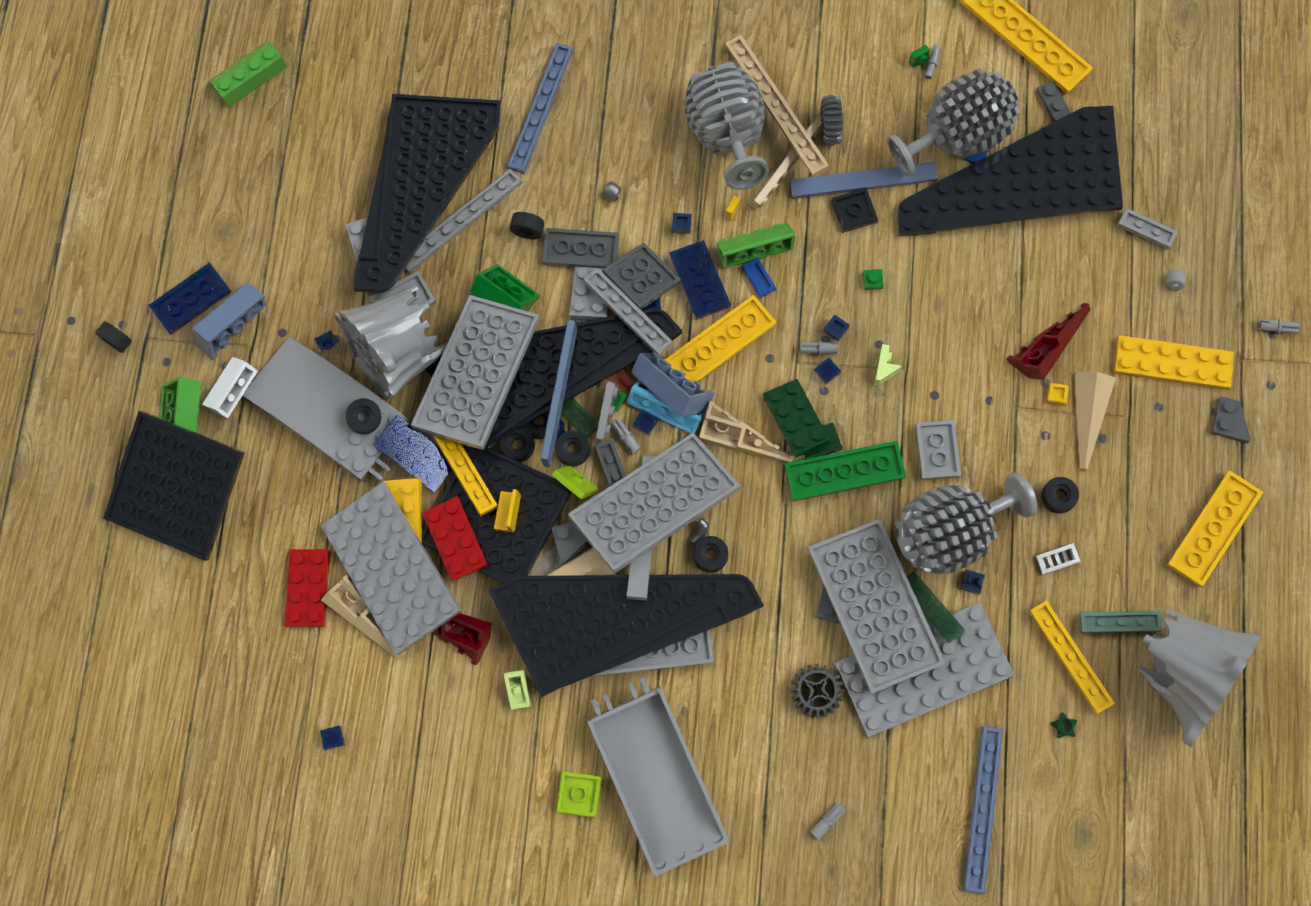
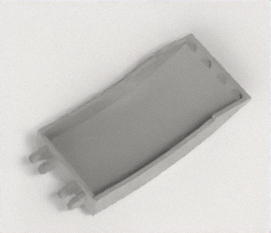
(312, 402)
(657, 779)

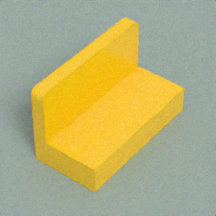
(507, 511)

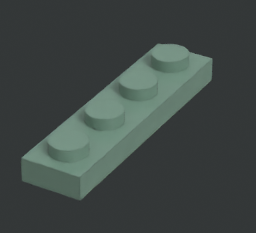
(1120, 622)

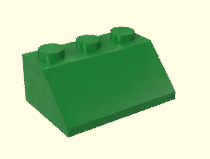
(503, 288)

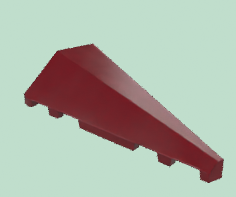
(1041, 355)
(466, 634)

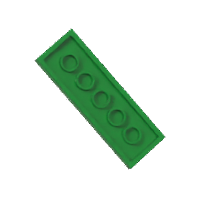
(845, 471)

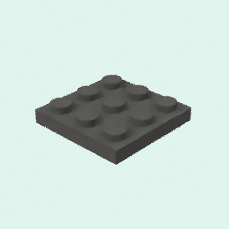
(641, 276)

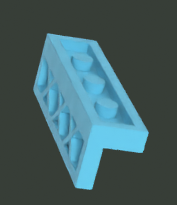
(653, 404)

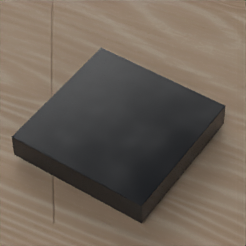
(854, 210)

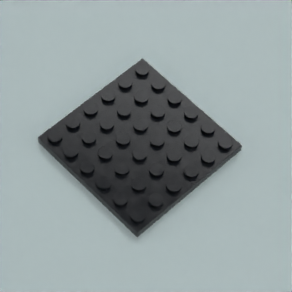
(173, 485)
(538, 512)

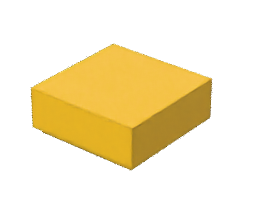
(732, 208)
(1057, 394)

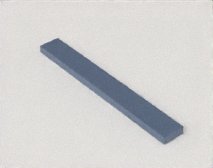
(540, 108)
(861, 179)
(558, 393)
(983, 810)

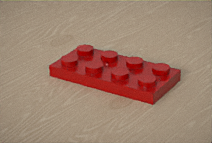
(455, 539)
(306, 587)

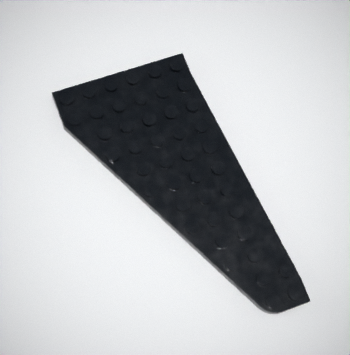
(422, 165)
(1046, 174)
(599, 352)
(587, 625)

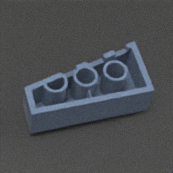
(228, 319)
(671, 385)

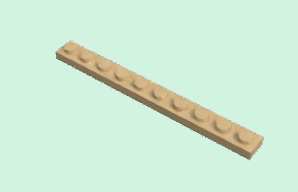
(778, 107)

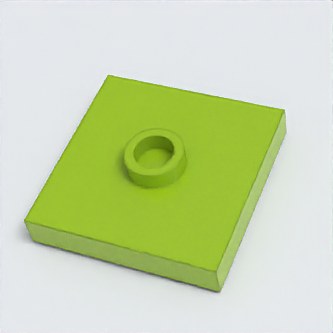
(575, 482)
(579, 794)

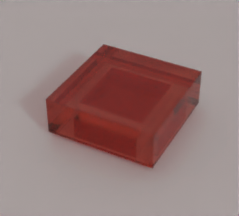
(625, 380)

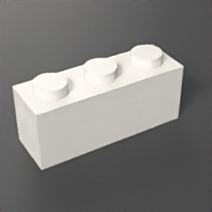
(230, 387)

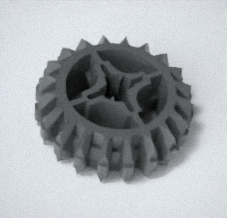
(831, 120)
(809, 685)

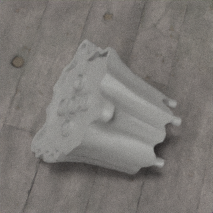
(390, 340)
(1196, 668)

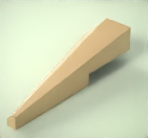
(1092, 399)
(726, 431)
(586, 564)
(348, 602)

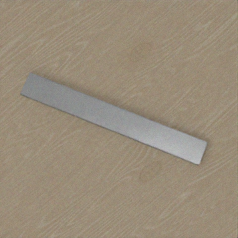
(465, 217)
(640, 569)

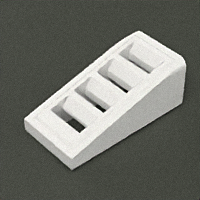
(1074, 554)

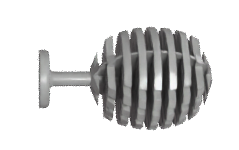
(727, 116)
(964, 118)
(954, 526)

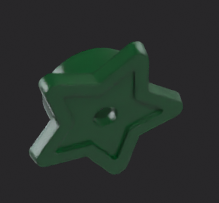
(1070, 723)

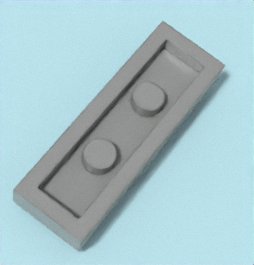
(1147, 228)
(607, 410)

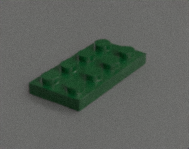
(796, 418)

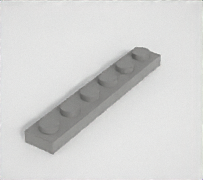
(628, 311)

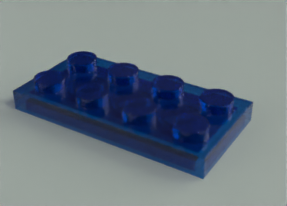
(700, 279)
(190, 298)
(414, 453)

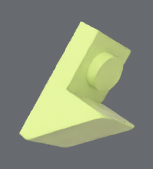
(884, 370)
(517, 689)

